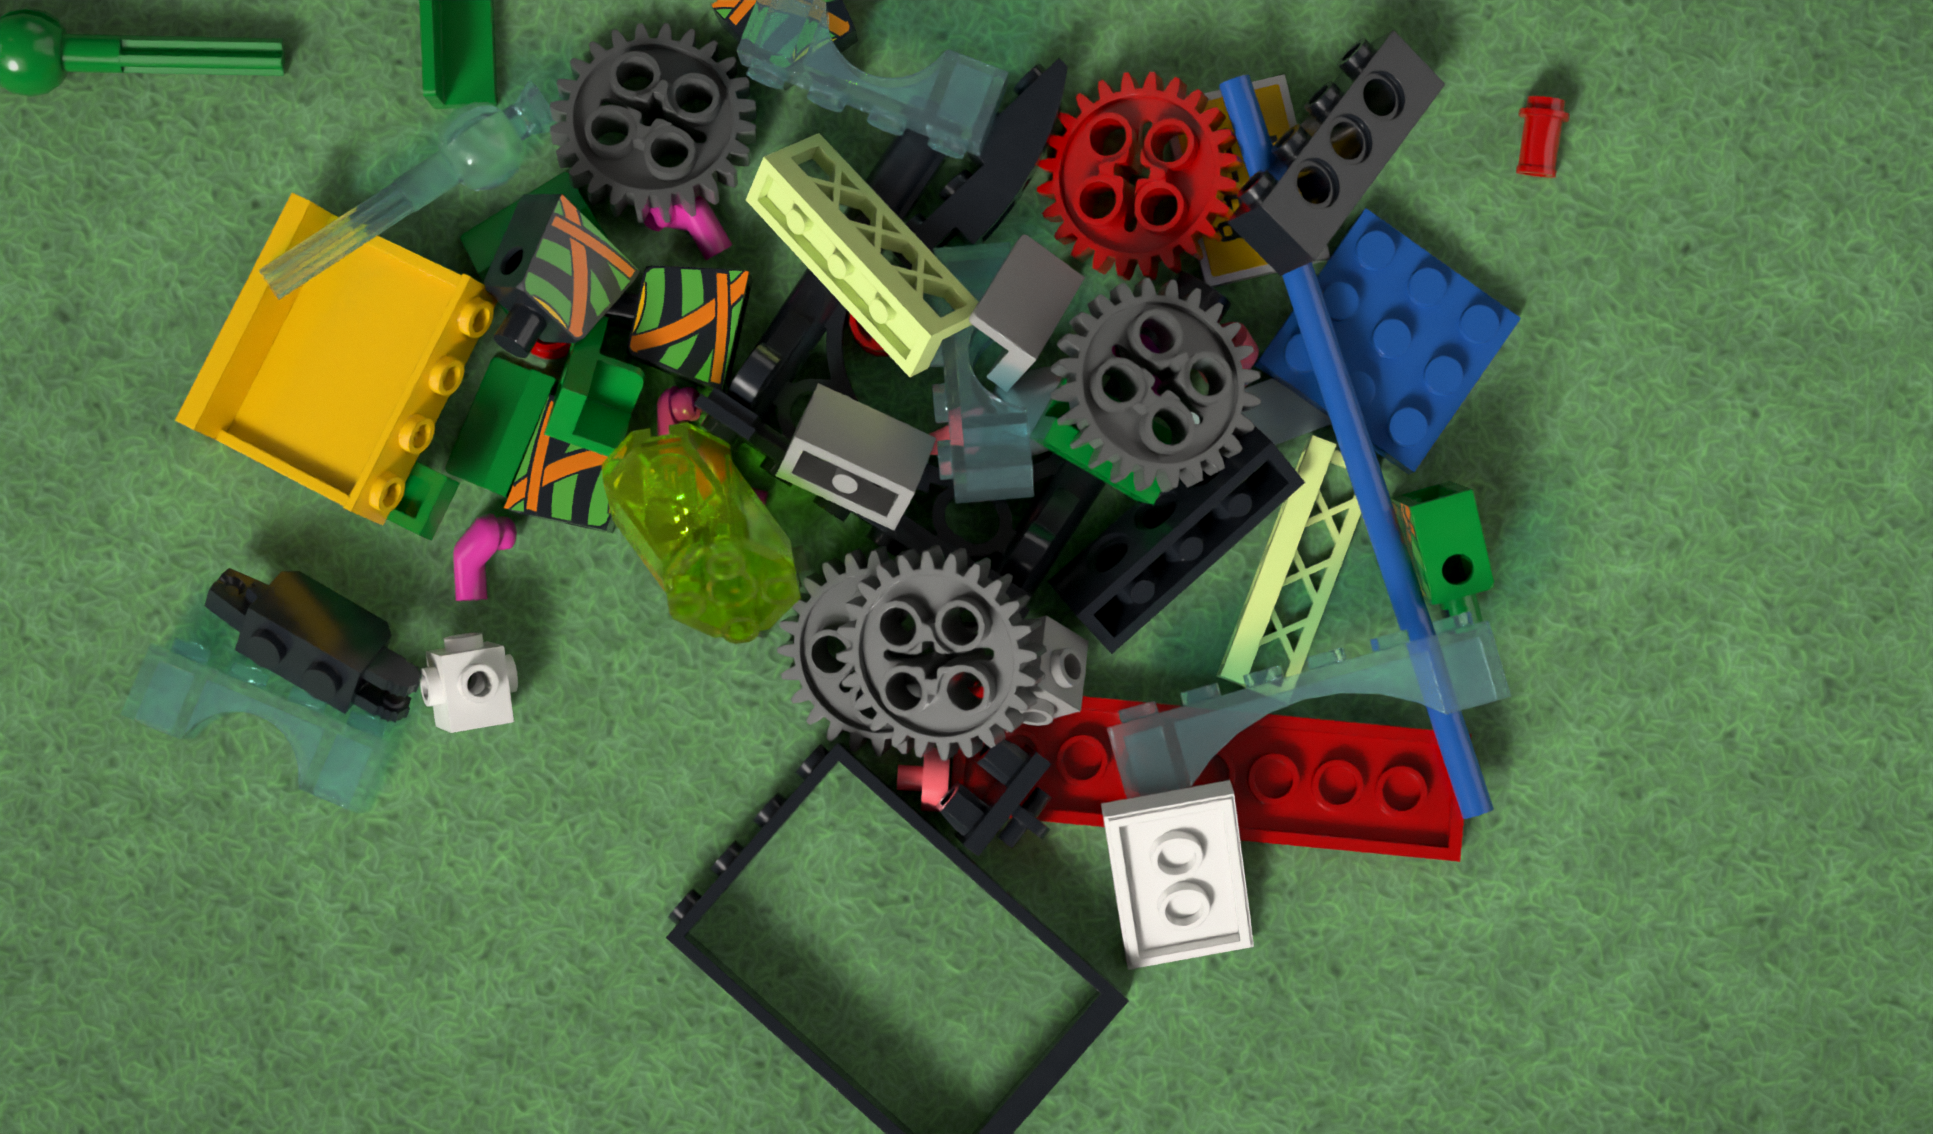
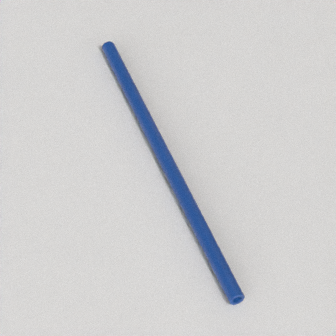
(1359, 457)

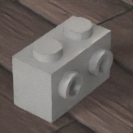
(857, 450)

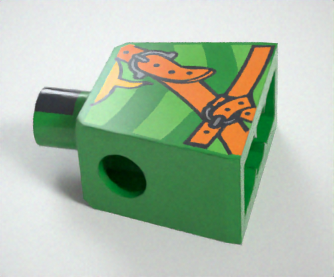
(1442, 524)

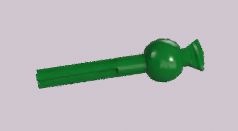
(40, 53)

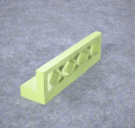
(849, 255)
(1277, 560)

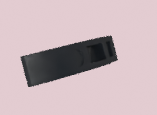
(1010, 158)

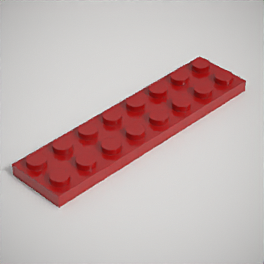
(1288, 774)

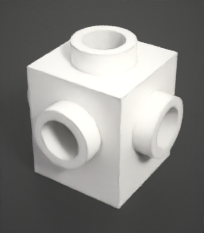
(486, 697)

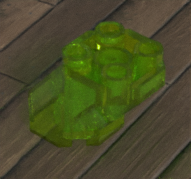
(701, 532)

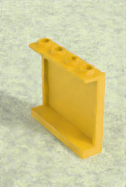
(342, 370)

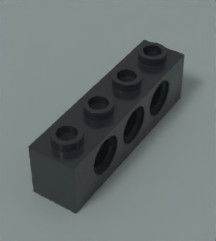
(1334, 152)
(1168, 545)

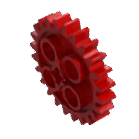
(1195, 179)

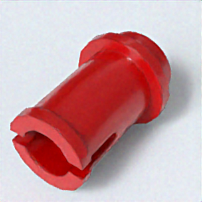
(1541, 135)

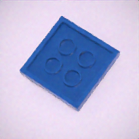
(1407, 334)

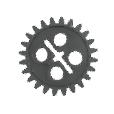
(630, 169)
(1124, 429)
(933, 596)
(820, 673)

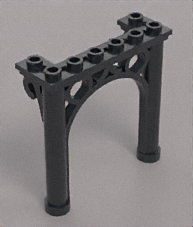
(795, 331)

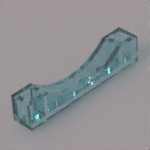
(1442, 671)

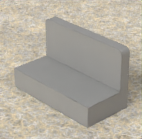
(1024, 307)

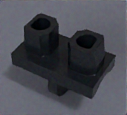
(1016, 775)

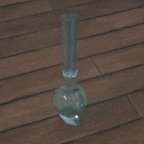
(476, 148)

